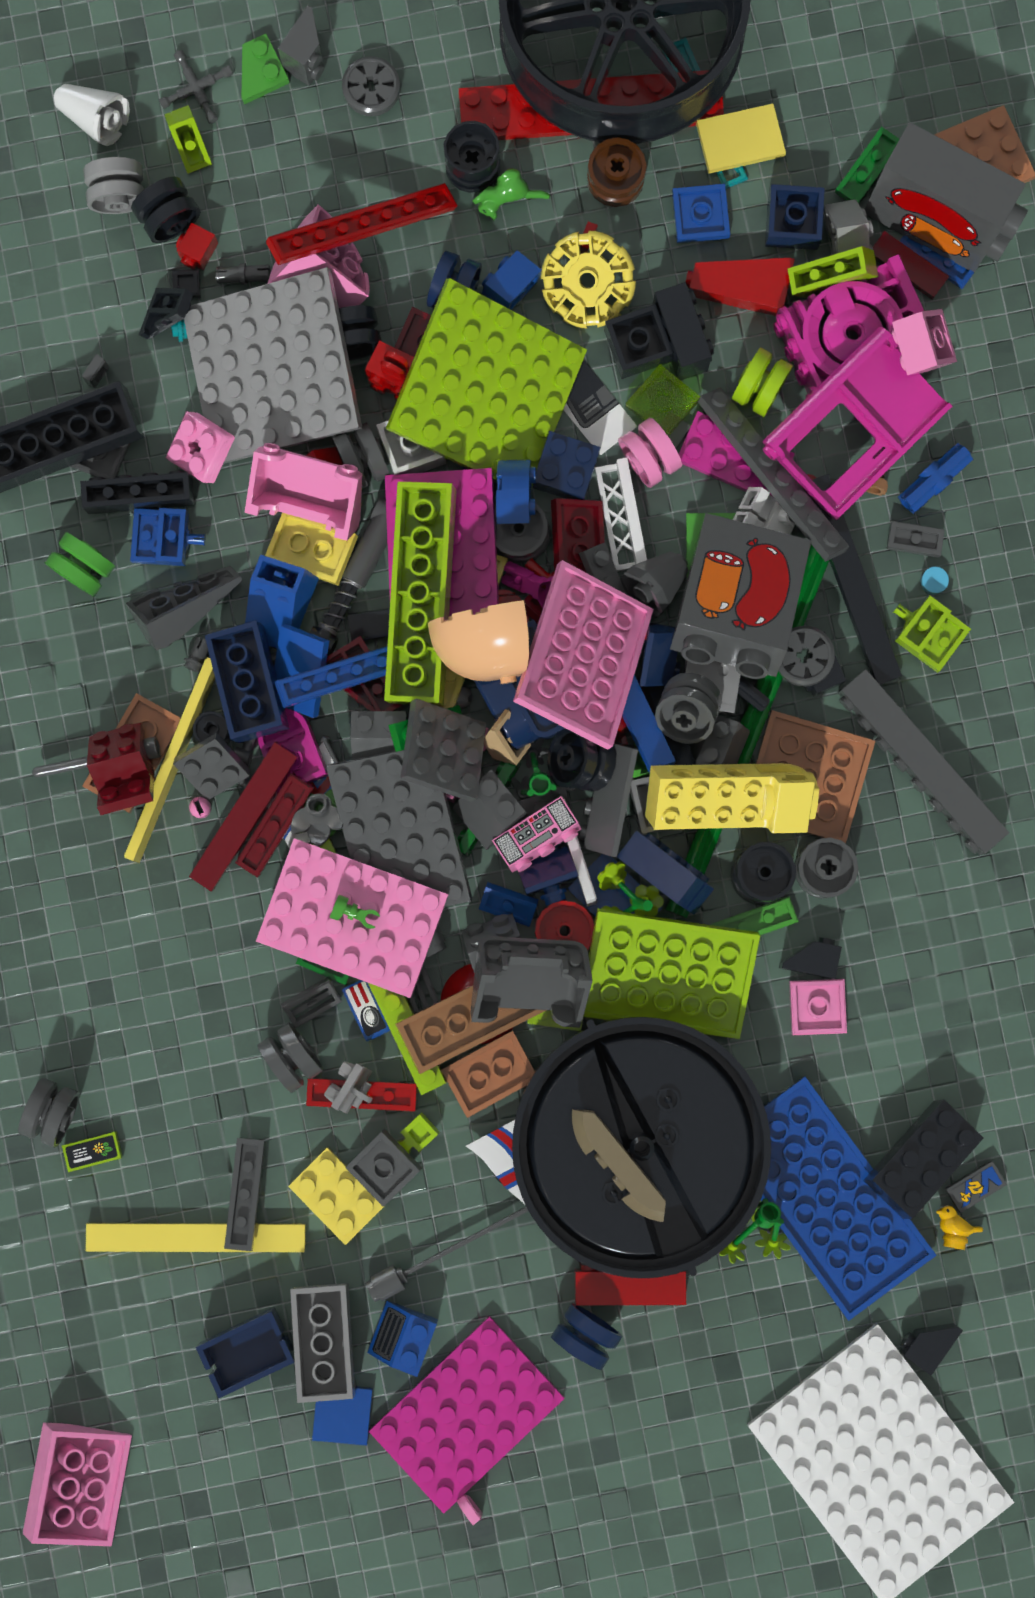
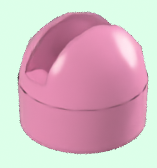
(204, 803)

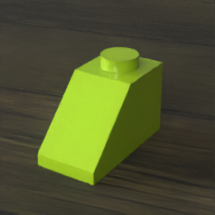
(188, 139)

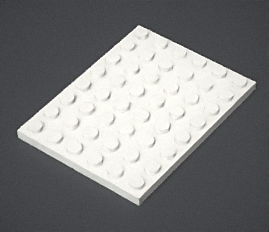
(880, 1463)

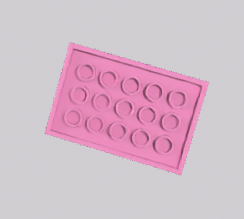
(584, 655)
(382, 956)

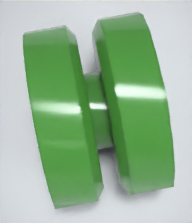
(81, 562)

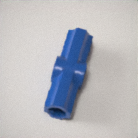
(935, 478)

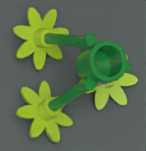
(765, 1216)

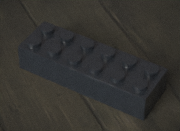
(67, 435)

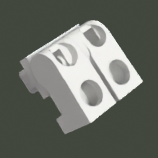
(763, 511)

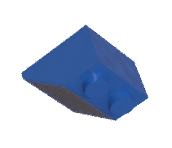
(402, 1338)

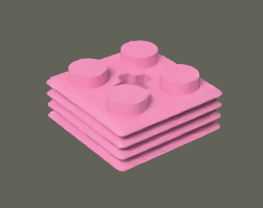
(200, 432)

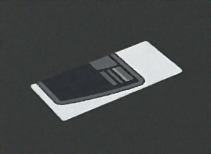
(596, 410)

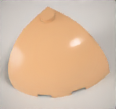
(484, 644)

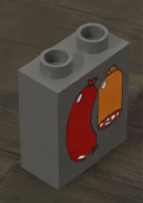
(947, 199)
(740, 596)

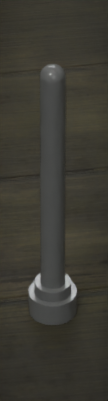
(151, 746)

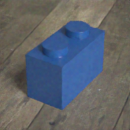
(512, 280)

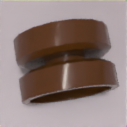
(616, 172)

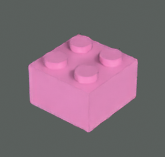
(923, 342)

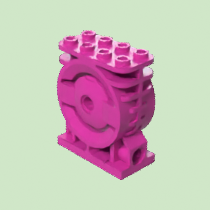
(850, 307)

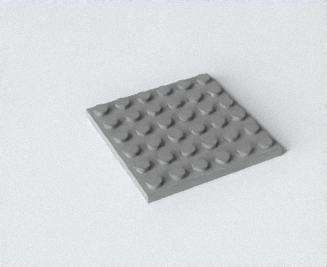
(274, 364)

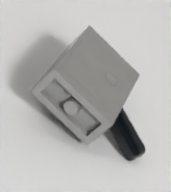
(730, 684)

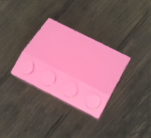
(76, 1485)

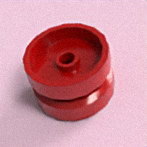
(565, 914)

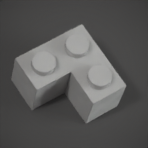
(847, 226)

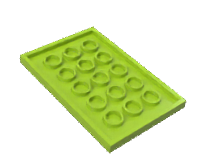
(671, 971)

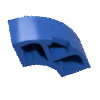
(514, 491)

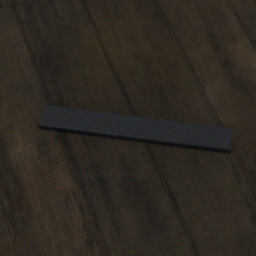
(860, 602)

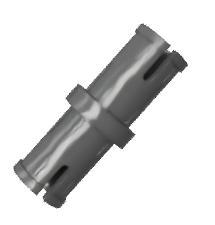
(243, 274)

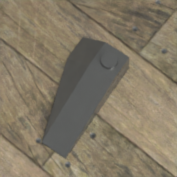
(172, 613)

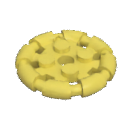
(599, 267)

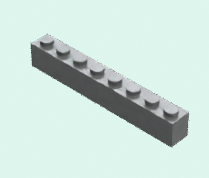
(923, 763)

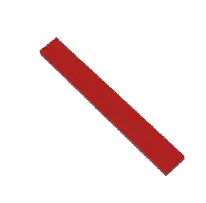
(360, 224)

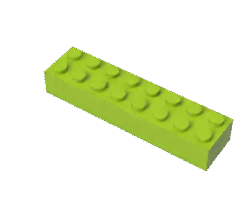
(419, 590)

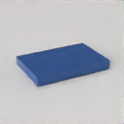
(299, 653)

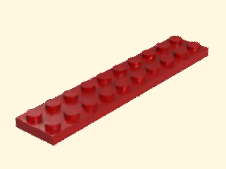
(513, 118)

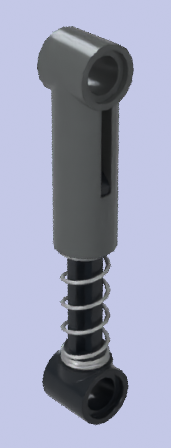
(356, 574)

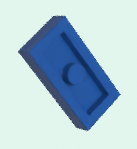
(501, 900)

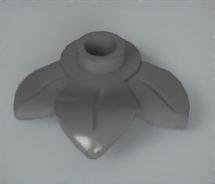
(316, 823)

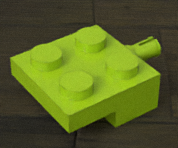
(931, 632)

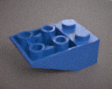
(278, 596)

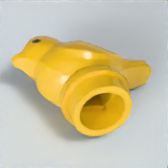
(955, 1228)

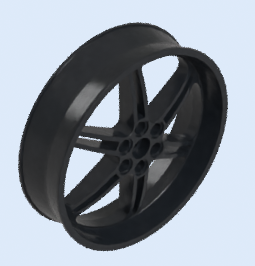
(584, 114)

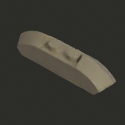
(643, 1194)

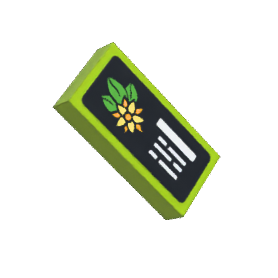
(92, 1151)

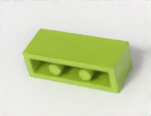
(820, 274)

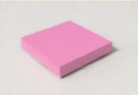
(818, 1007)

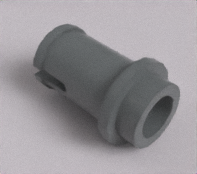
(197, 655)

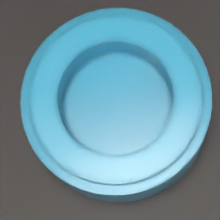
(934, 580)

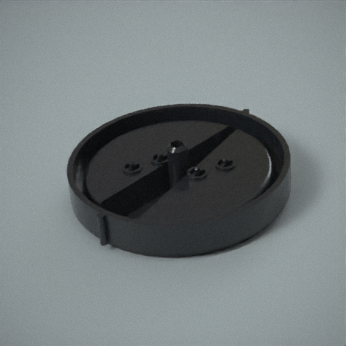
(682, 1117)

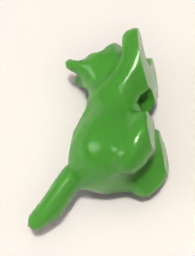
(508, 188)

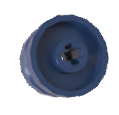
(450, 268)
(585, 1338)

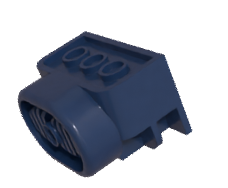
(523, 724)

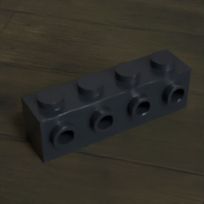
(138, 492)

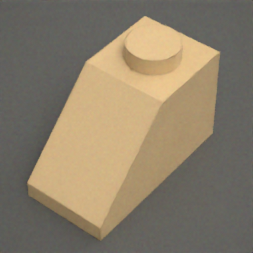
(498, 745)

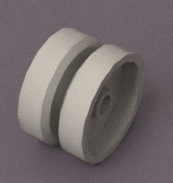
(112, 184)

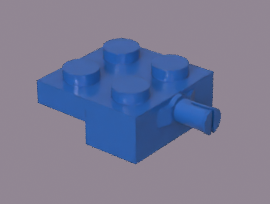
(162, 536)

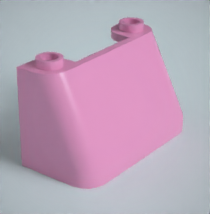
(305, 489)

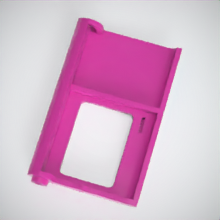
(882, 398)

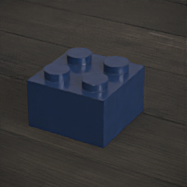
(794, 217)
(566, 467)

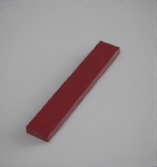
(243, 816)

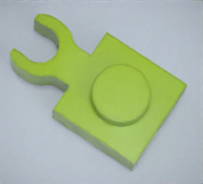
(418, 1133)

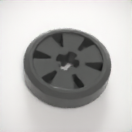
(385, 93)
(817, 667)

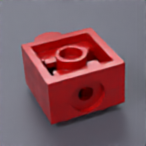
(388, 369)

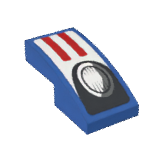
(365, 1010)

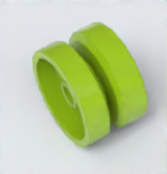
(761, 381)

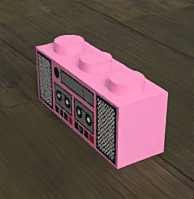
(537, 835)

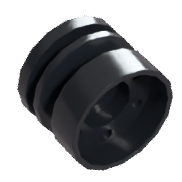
(472, 143)

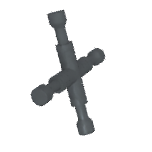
(195, 87)

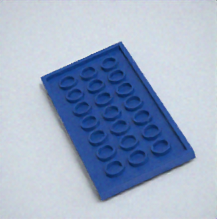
(827, 1209)

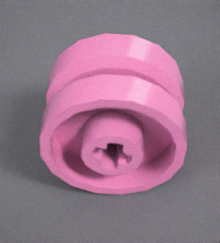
(650, 452)

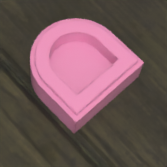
(470, 1509)

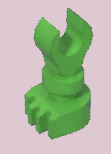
(341, 907)

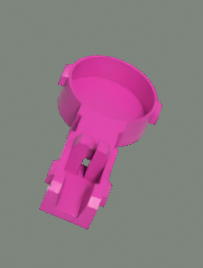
(526, 581)

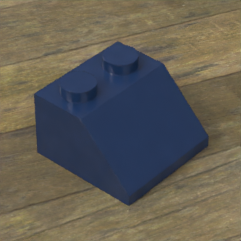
(658, 660)
(549, 871)

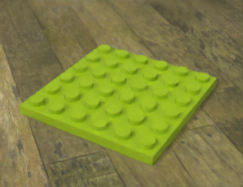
(484, 383)

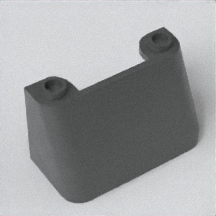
(531, 976)

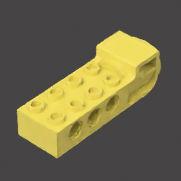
(732, 797)

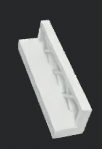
(631, 513)

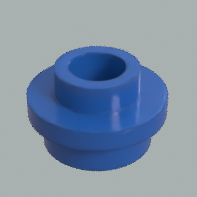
(553, 895)

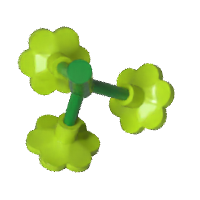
(643, 902)

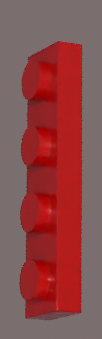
(384, 1094)

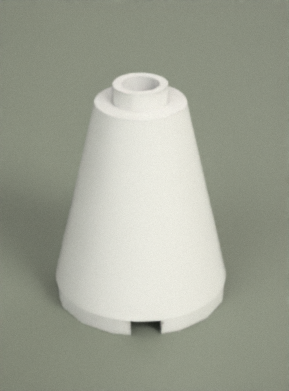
(94, 111)

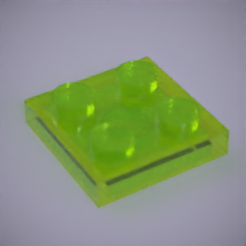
(663, 399)

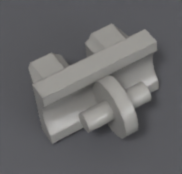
(353, 1090)

